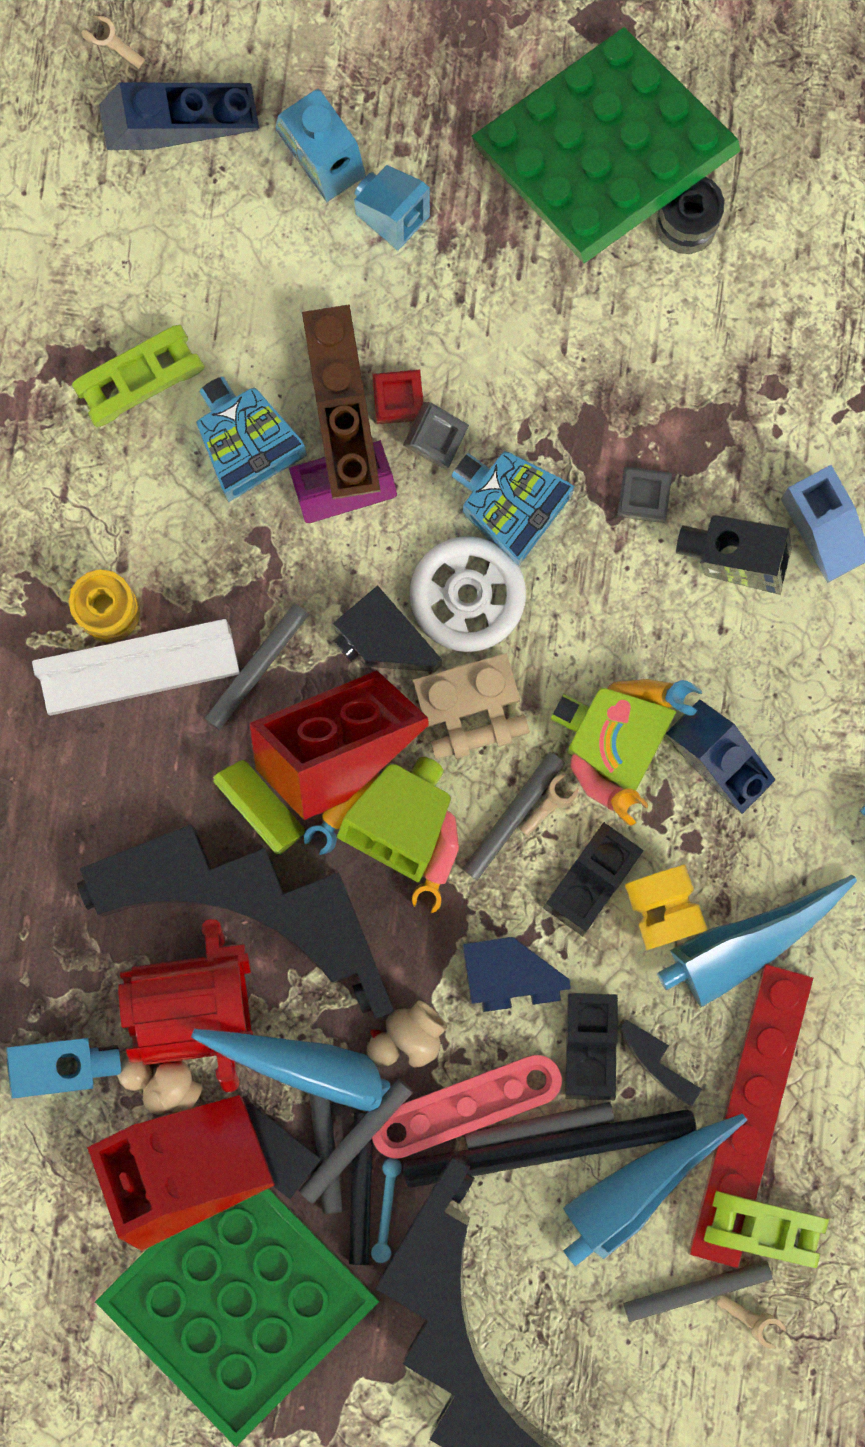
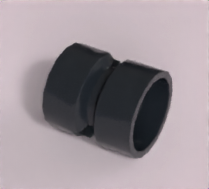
(691, 218)

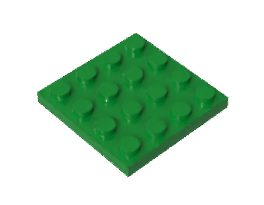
(605, 144)
(238, 1309)

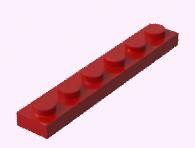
(758, 1096)

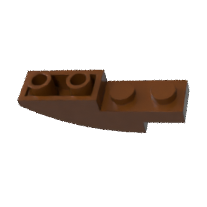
(341, 402)

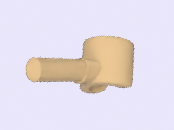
(113, 42)
(549, 804)
(750, 1319)

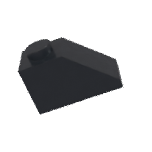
(383, 636)

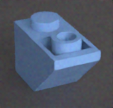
(827, 522)

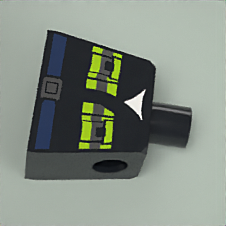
(756, 563)

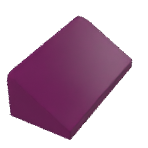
(314, 490)

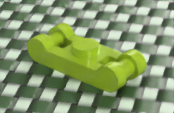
(137, 375)
(766, 1230)

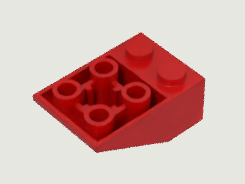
(179, 1170)

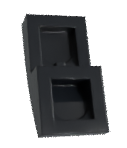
(593, 879)
(591, 1046)
(648, 1052)
(285, 1155)

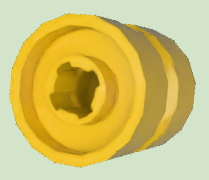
(104, 605)
(665, 907)

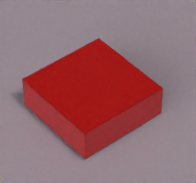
(397, 396)

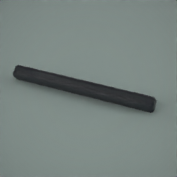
(557, 1146)

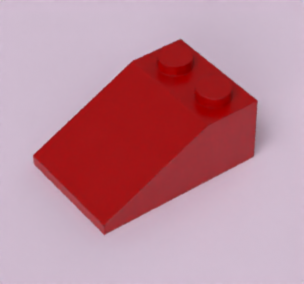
(334, 742)

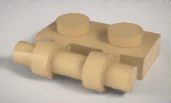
(468, 692)

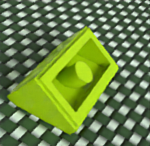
(259, 806)

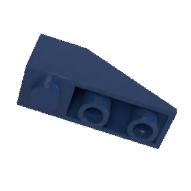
(175, 113)

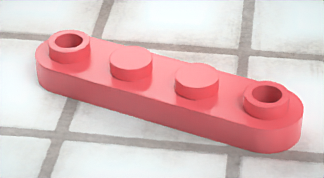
(469, 1106)

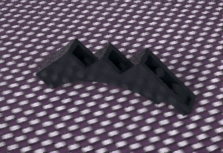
(178, 871)
(429, 1281)

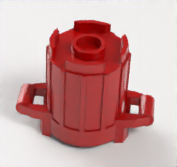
(175, 997)

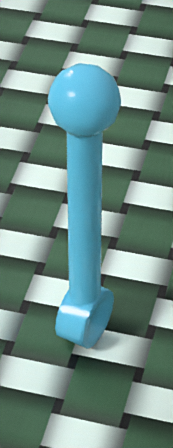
(381, 1250)

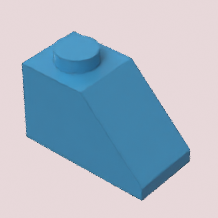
(393, 204)

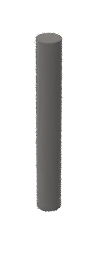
(256, 666)
(513, 815)
(541, 1126)
(355, 1141)
(324, 1147)
(697, 1291)

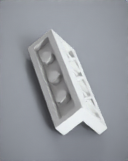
(137, 667)

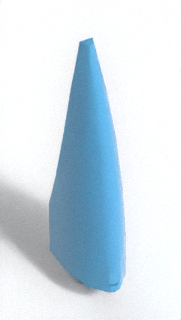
(737, 950)
(307, 1066)
(627, 1198)

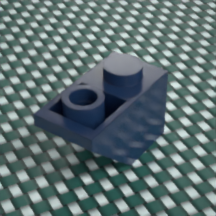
(721, 756)
(509, 970)

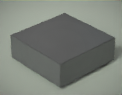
(436, 435)
(644, 494)

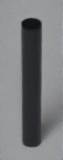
(360, 1202)

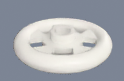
(454, 632)

